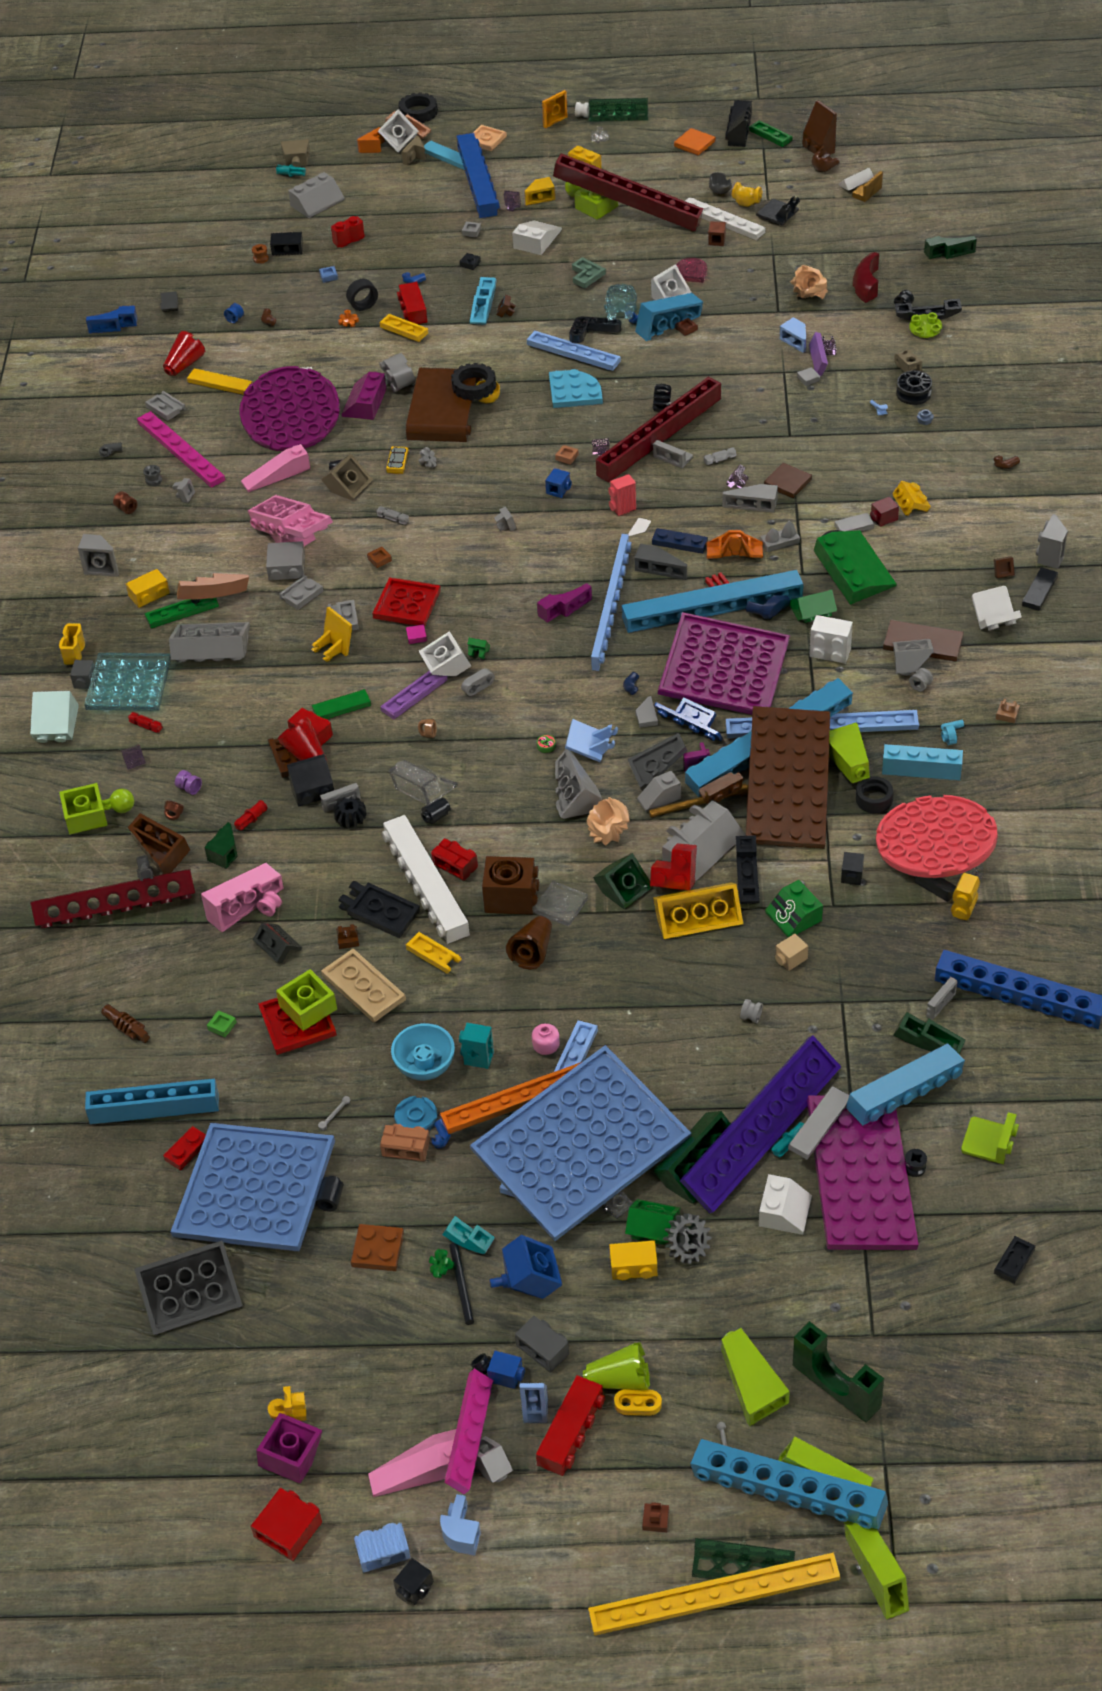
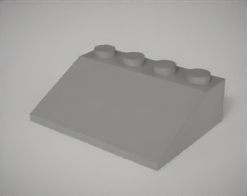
(209, 641)

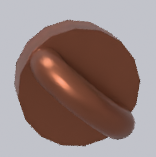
(175, 807)

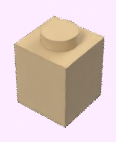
(791, 952)

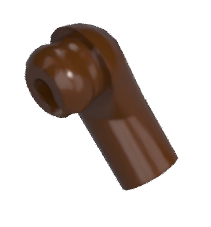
(267, 318)
(1000, 463)

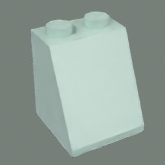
(53, 716)

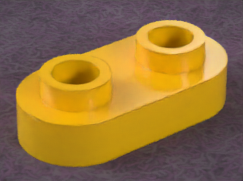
(637, 1401)

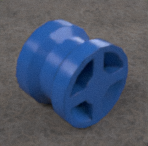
(233, 313)

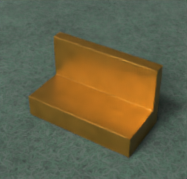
(869, 188)

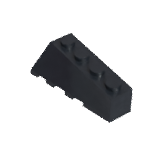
(739, 123)

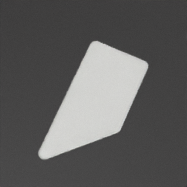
(640, 526)

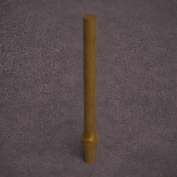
(689, 803)

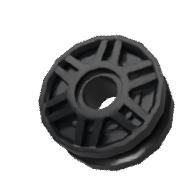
(914, 387)

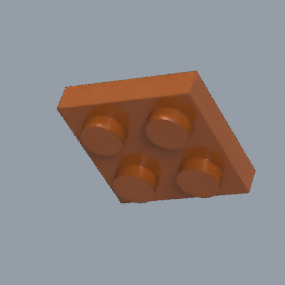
(377, 1247)

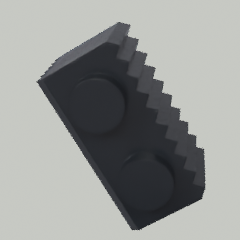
(286, 243)

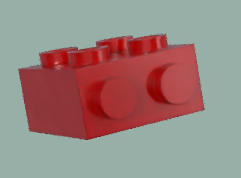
(287, 1523)

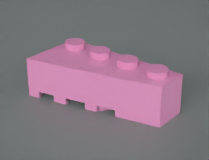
(238, 897)

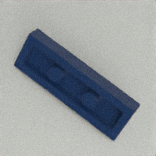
(679, 540)

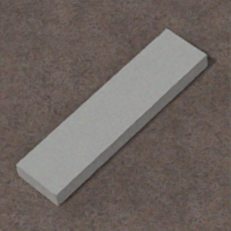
(819, 1123)

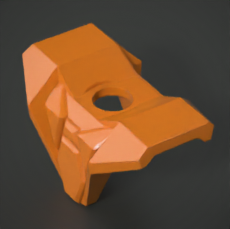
(734, 543)

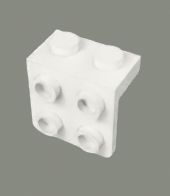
(994, 608)

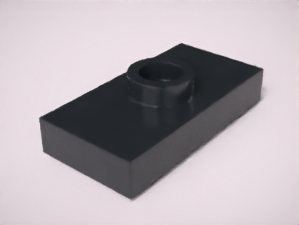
(1014, 1259)

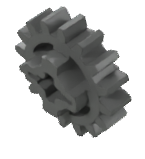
(687, 1238)

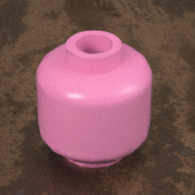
(545, 1039)

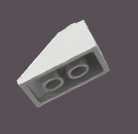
(534, 236)

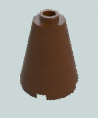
(530, 943)

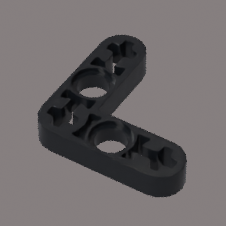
(583, 324)

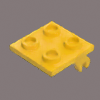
(336, 631)

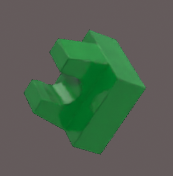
(478, 645)

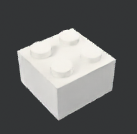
(830, 639)

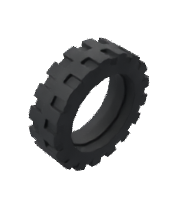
(419, 100)
(470, 371)

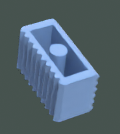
(382, 1547)

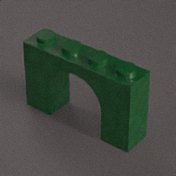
(859, 1394)

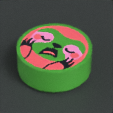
(546, 743)

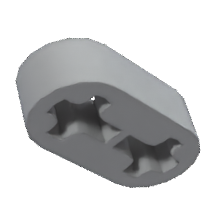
(478, 682)

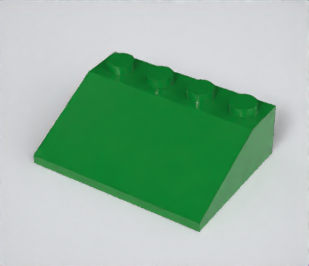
(853, 565)

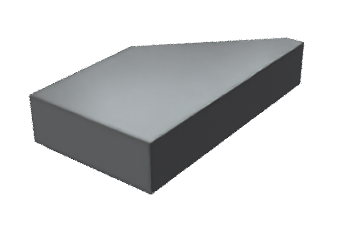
(646, 714)

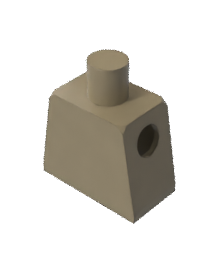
(296, 152)

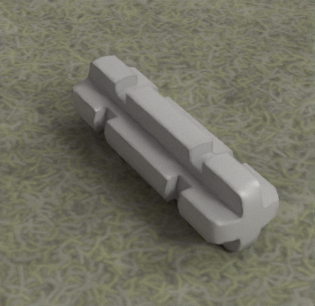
(719, 456)
(392, 515)

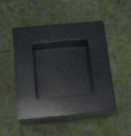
(470, 261)

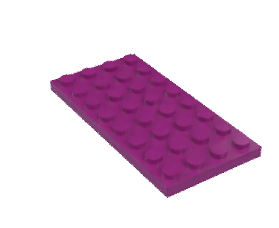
(864, 1184)

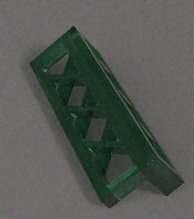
(618, 108)
(737, 1554)

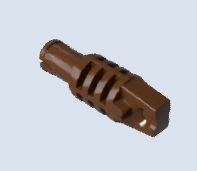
(126, 1023)

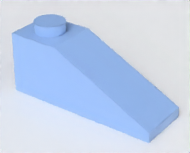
(534, 1402)

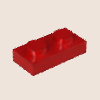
(185, 1148)

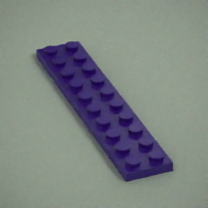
(760, 1124)

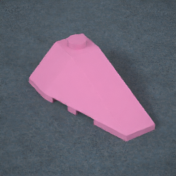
(286, 464)
(415, 1467)

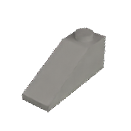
(754, 498)

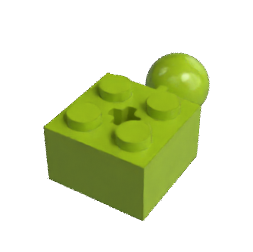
(590, 202)
(85, 808)

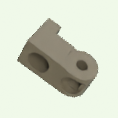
(908, 361)

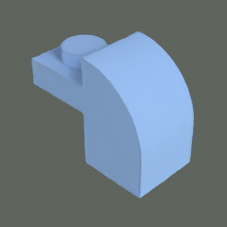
(458, 1532)

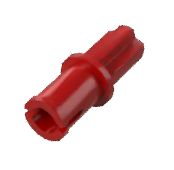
(250, 815)

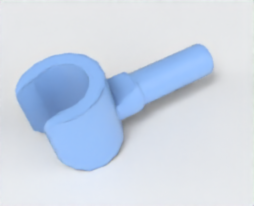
(881, 409)

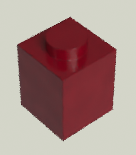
(884, 511)

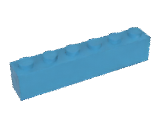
(905, 1084)
(152, 1101)

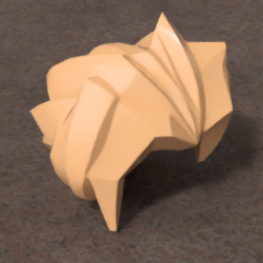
(809, 282)
(608, 820)

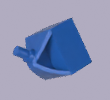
(529, 1268)

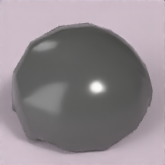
(719, 183)

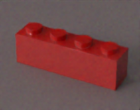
(570, 1425)

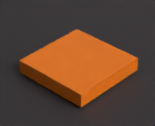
(694, 141)

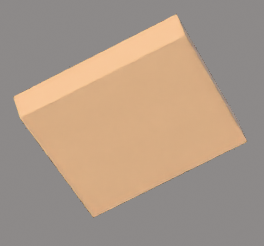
(489, 137)

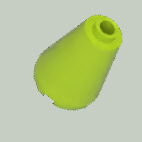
(621, 1369)

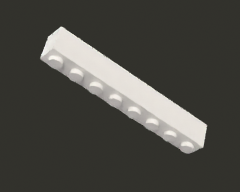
(425, 879)

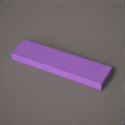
(412, 694)

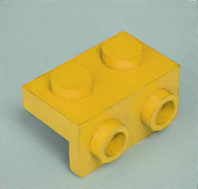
(910, 497)

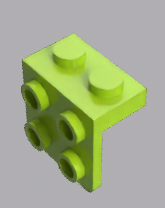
(990, 1139)

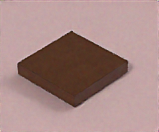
(789, 480)

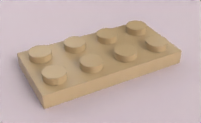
(363, 985)

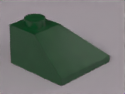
(623, 881)

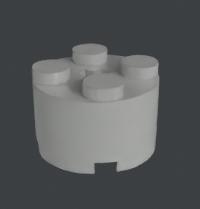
(397, 372)

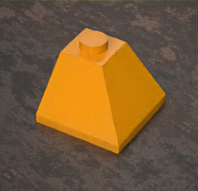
(554, 109)

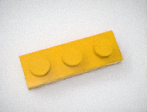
(403, 327)

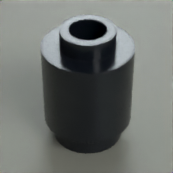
(435, 811)

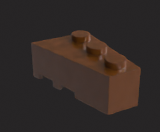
(159, 843)

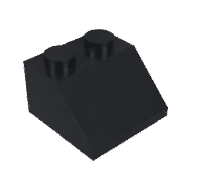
(310, 779)

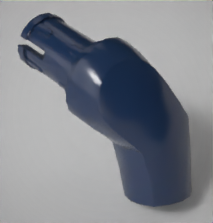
(770, 608)

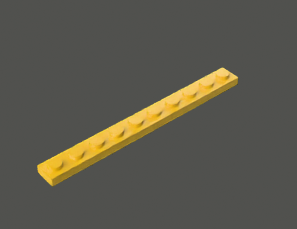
(714, 1594)

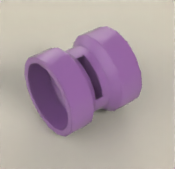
(186, 781)

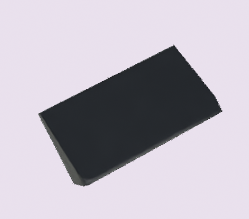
(937, 886)

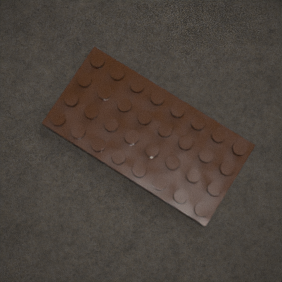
(788, 777)

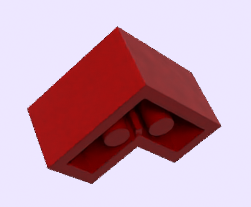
(678, 872)

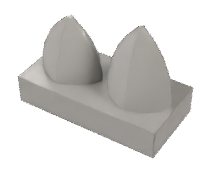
(779, 539)

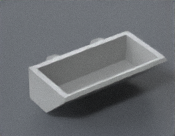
(711, 830)

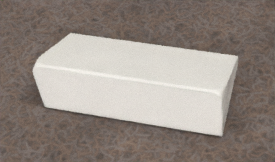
(857, 179)

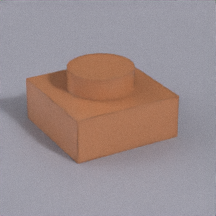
(566, 454)

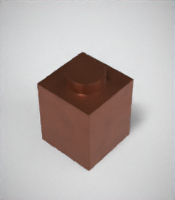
(717, 233)

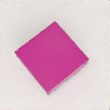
(416, 634)

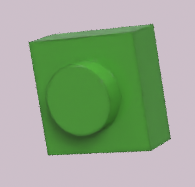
(221, 1023)

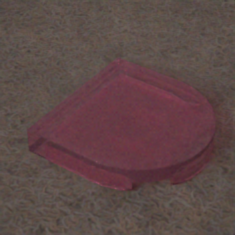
(692, 269)

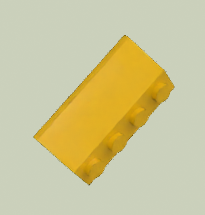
(698, 910)

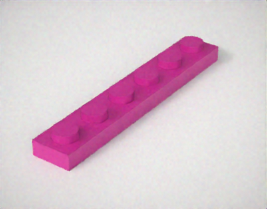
(468, 1431)

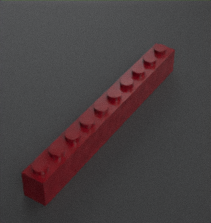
(628, 192)
(658, 428)

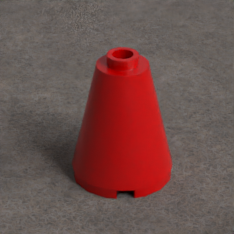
(183, 353)
(301, 740)

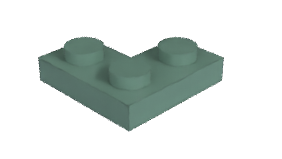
(588, 272)

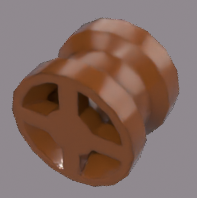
(260, 253)

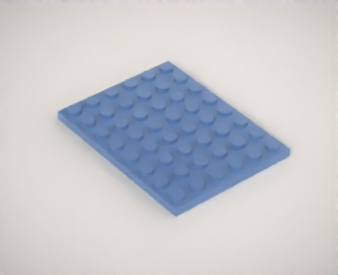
(580, 1142)

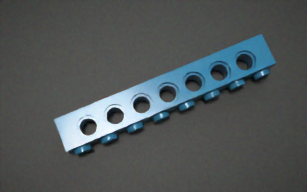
(803, 1480)

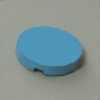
(416, 1112)

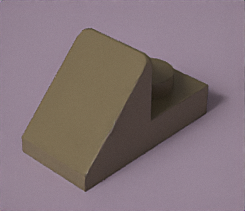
(413, 150)

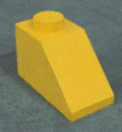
(540, 191)

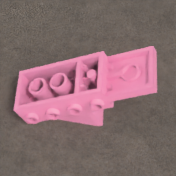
(288, 520)

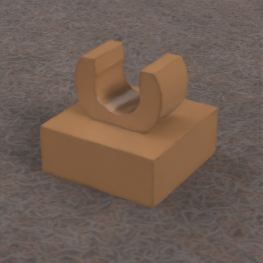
(1008, 711)

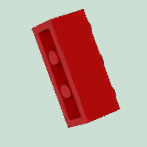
(412, 303)

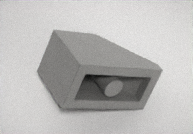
(660, 791)
(492, 1460)

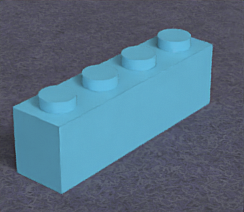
(922, 762)

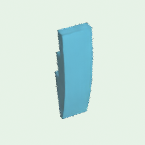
(483, 300)

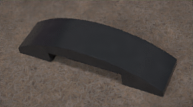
(950, 308)
(747, 869)

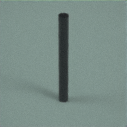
(461, 1283)

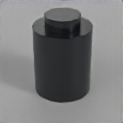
(329, 1193)

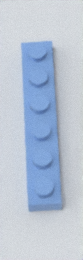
(573, 350)

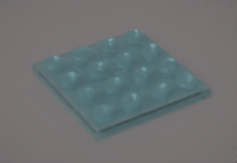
(128, 681)

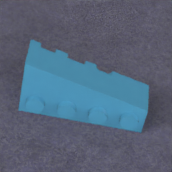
(665, 313)

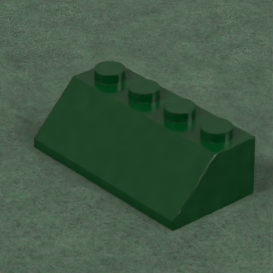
(682, 1159)

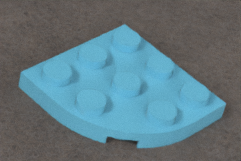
(574, 389)

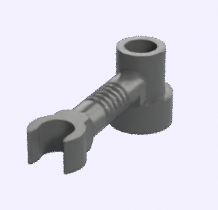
(144, 869)

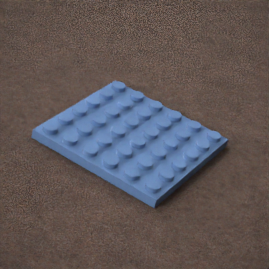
(253, 1187)

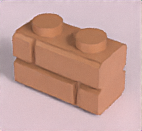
(405, 1142)

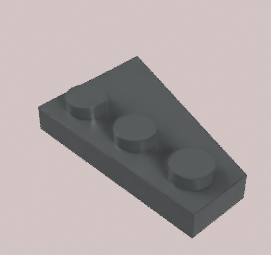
(656, 759)

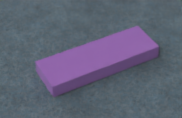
(818, 354)

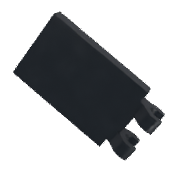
(379, 908)

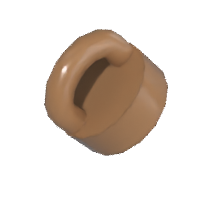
(430, 728)

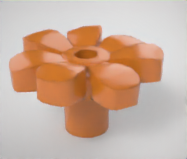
(348, 319)

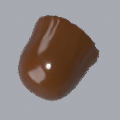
(822, 161)

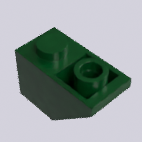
(222, 847)

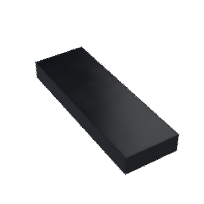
(1040, 589)

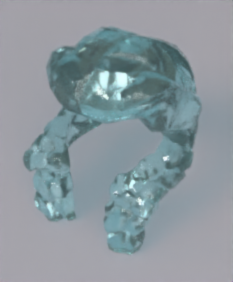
(620, 299)

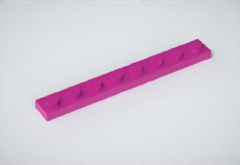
(181, 449)

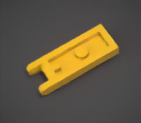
(432, 952)

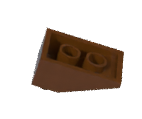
(820, 129)

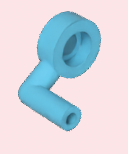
(948, 731)

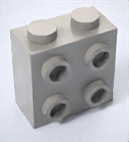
(285, 560)

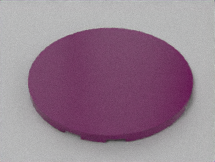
(289, 408)

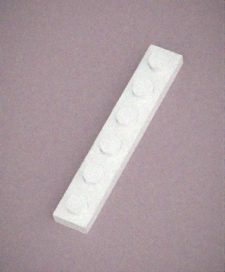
(733, 222)

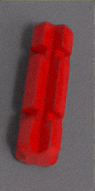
(145, 722)

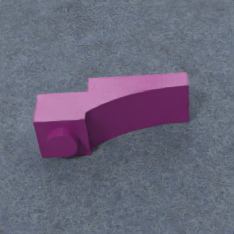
(564, 603)

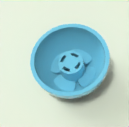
(423, 1051)

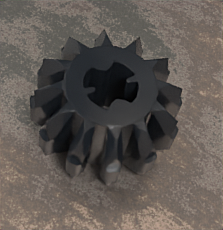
(661, 397)
(350, 812)

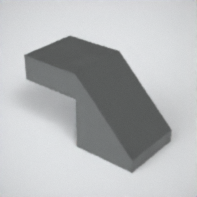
(169, 301)

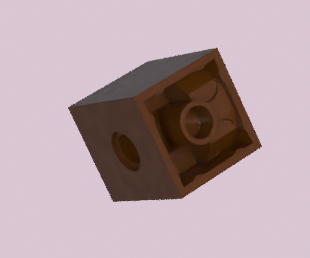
(510, 885)

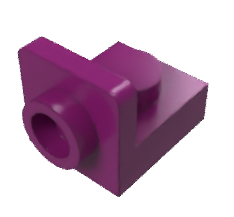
(695, 757)

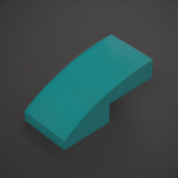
(471, 1239)

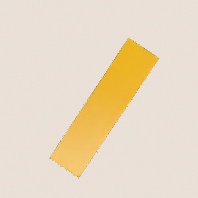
(218, 381)

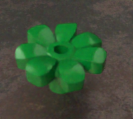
(440, 1263)

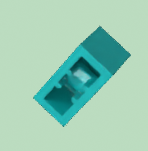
(476, 1045)

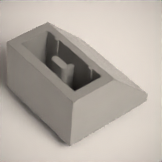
(1052, 543)

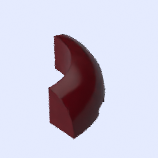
(863, 281)

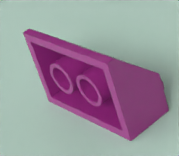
(366, 396)

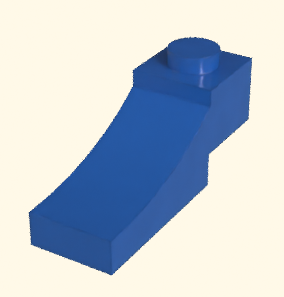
(112, 321)

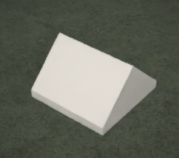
(398, 131)
(668, 284)

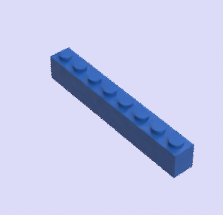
(477, 175)

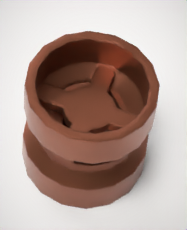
(125, 502)

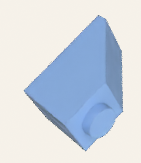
(794, 333)

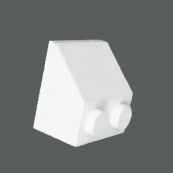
(445, 656)
(784, 1205)

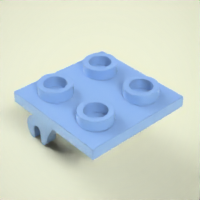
(589, 740)

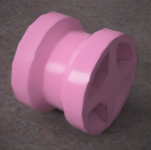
(269, 903)

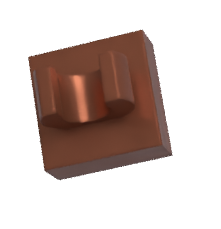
(655, 1517)

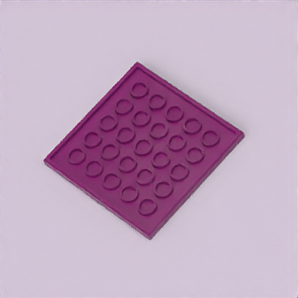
(723, 664)

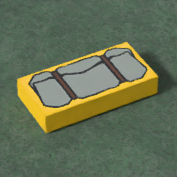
(397, 460)

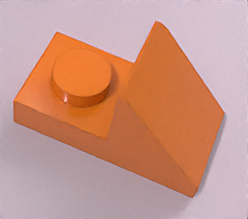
(370, 142)

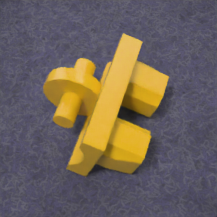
(292, 1406)

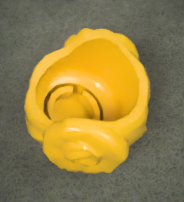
(745, 195)

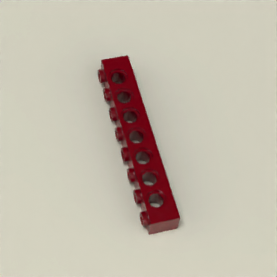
(44, 919)

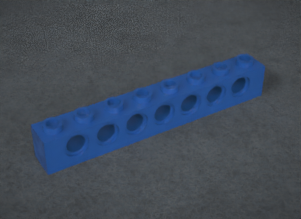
(1020, 989)

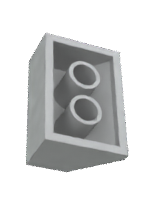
(315, 195)

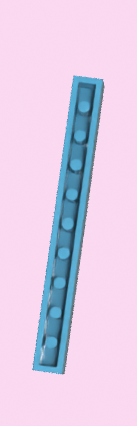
(710, 600)
(736, 756)

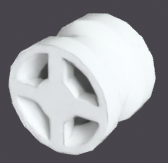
(582, 109)

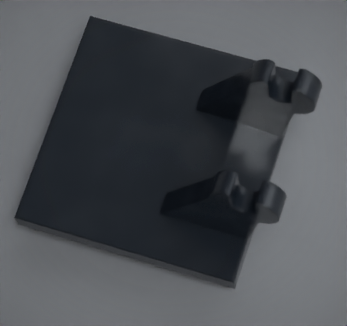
(779, 211)

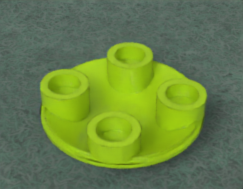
(925, 325)

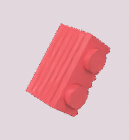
(622, 495)

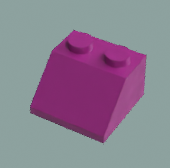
(289, 1448)

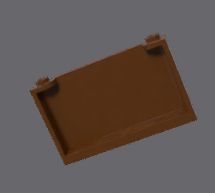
(436, 410)

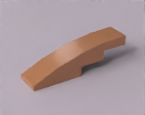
(213, 587)

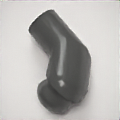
(108, 449)

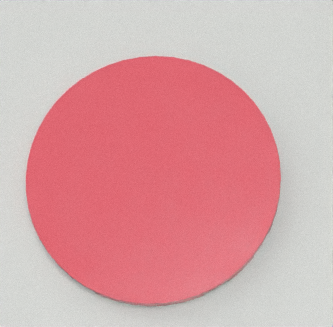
(936, 836)

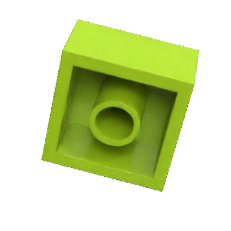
(306, 999)

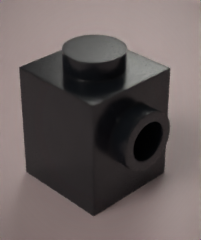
(413, 1582)

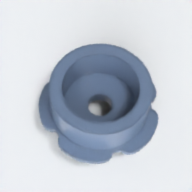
(925, 417)

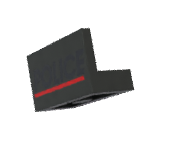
(275, 941)

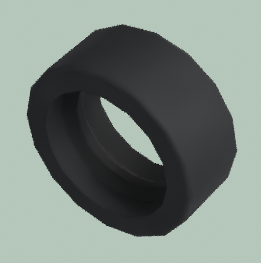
(357, 286)
(874, 805)

